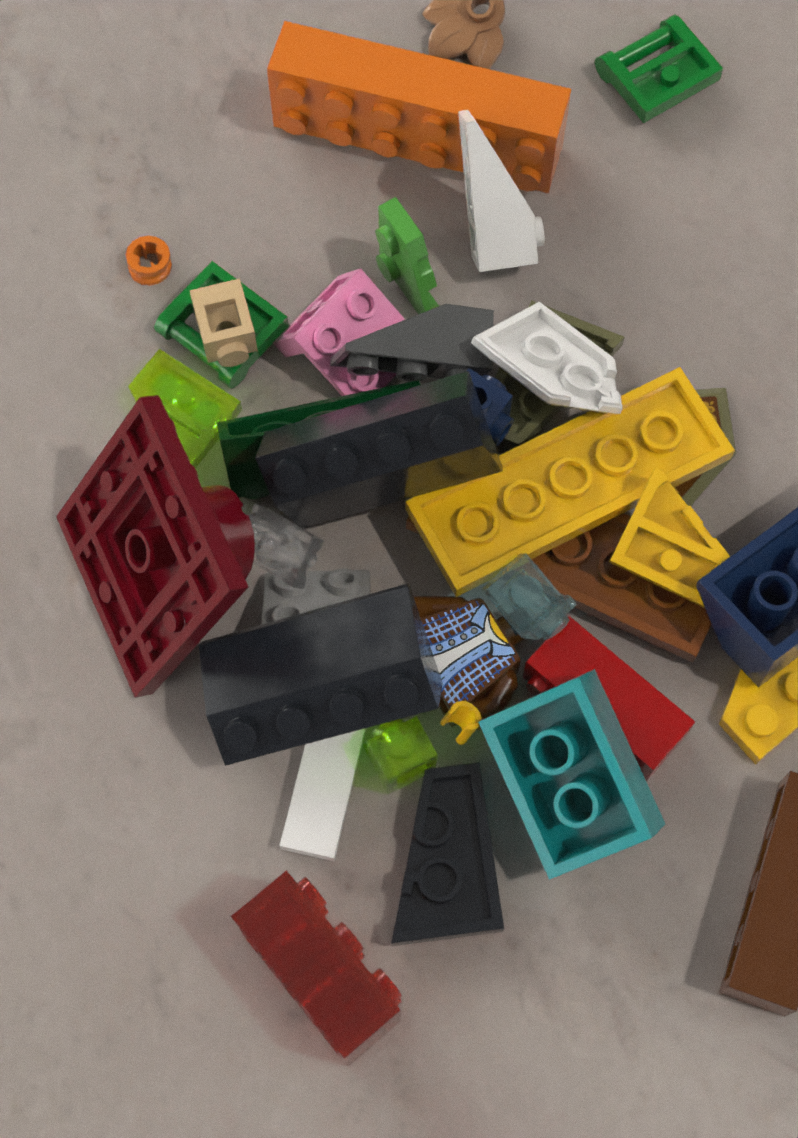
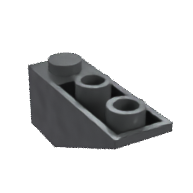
(421, 346)

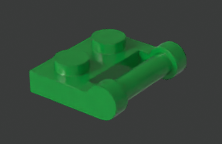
(665, 78)
(266, 321)

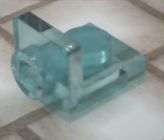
(529, 599)

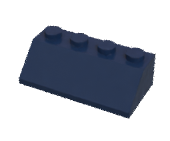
(756, 601)

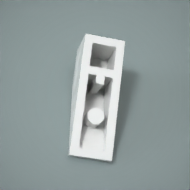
(499, 219)

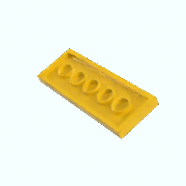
(568, 481)

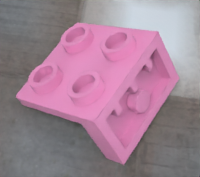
(340, 314)

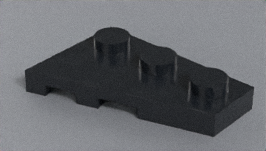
(450, 862)

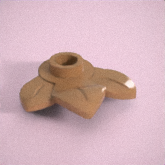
(463, 31)

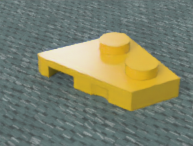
(668, 541)
(763, 715)

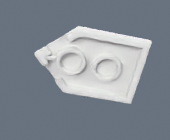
(553, 360)

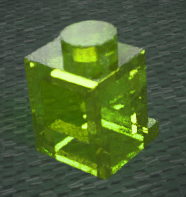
(400, 753)

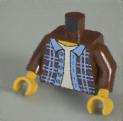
(472, 659)

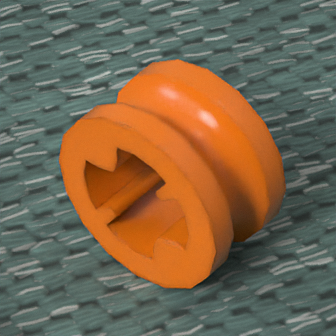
(141, 247)

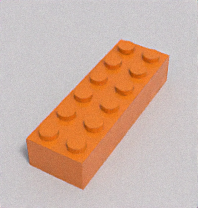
(411, 102)

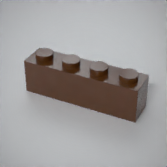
(765, 945)

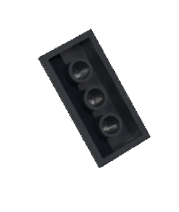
(378, 452)
(318, 675)

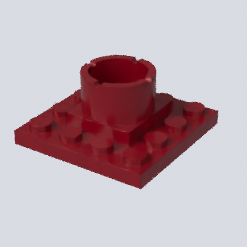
(155, 546)

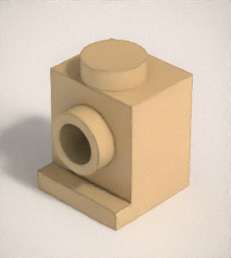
(224, 322)

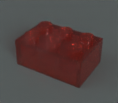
(320, 965)

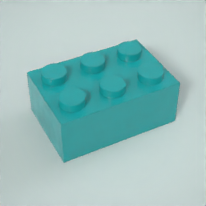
(572, 775)

